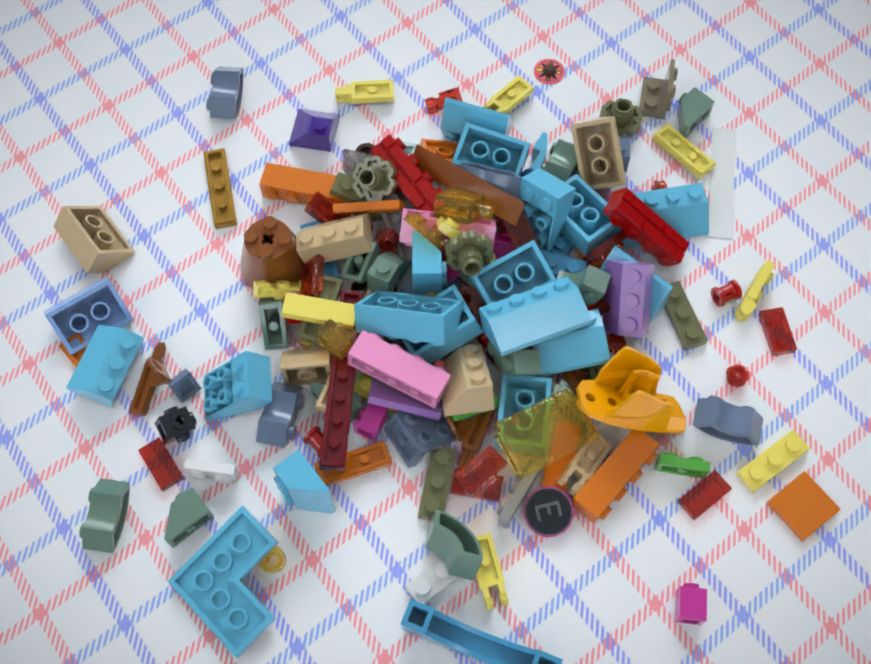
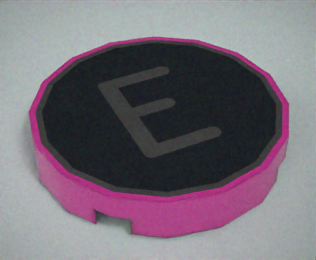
(548, 511)

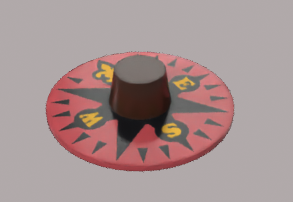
(549, 71)

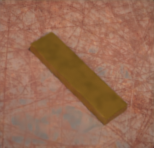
(220, 188)

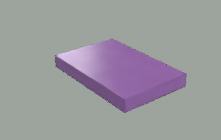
(389, 397)

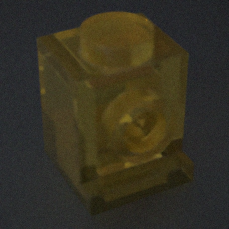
(336, 338)

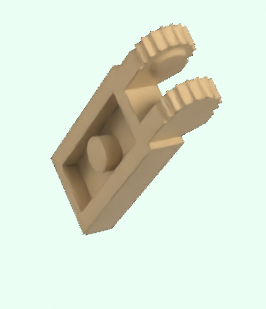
(585, 463)

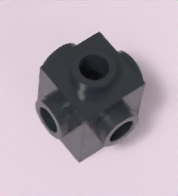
(176, 425)

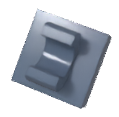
(184, 385)

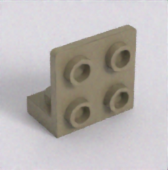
(658, 93)

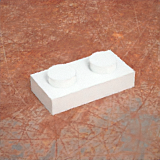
(220, 472)
(430, 582)

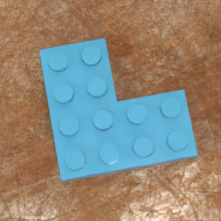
(214, 583)

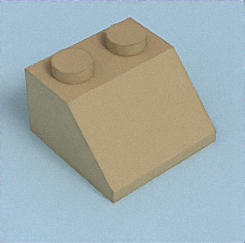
(305, 366)

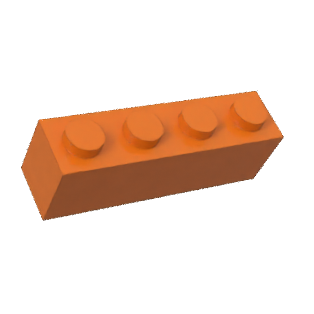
(295, 184)
(614, 475)

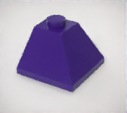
(314, 130)

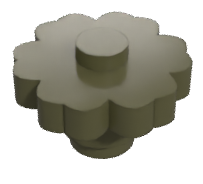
(627, 116)
(374, 179)
(469, 252)

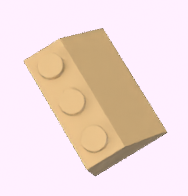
(598, 152)
(92, 238)
(336, 238)
(469, 384)

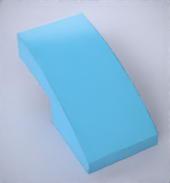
(539, 151)

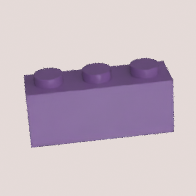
(628, 298)

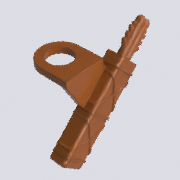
(153, 375)
(473, 433)

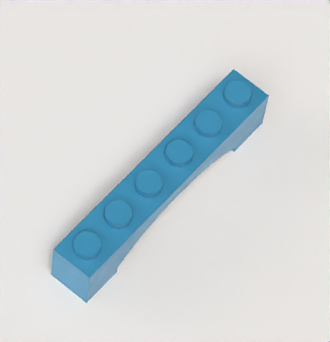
(467, 640)

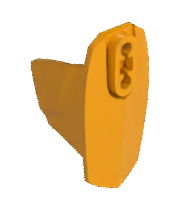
(627, 395)

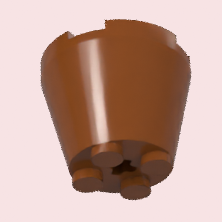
(270, 253)

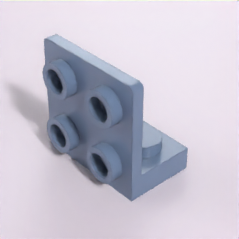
(417, 435)

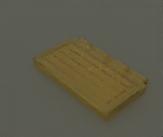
(544, 433)

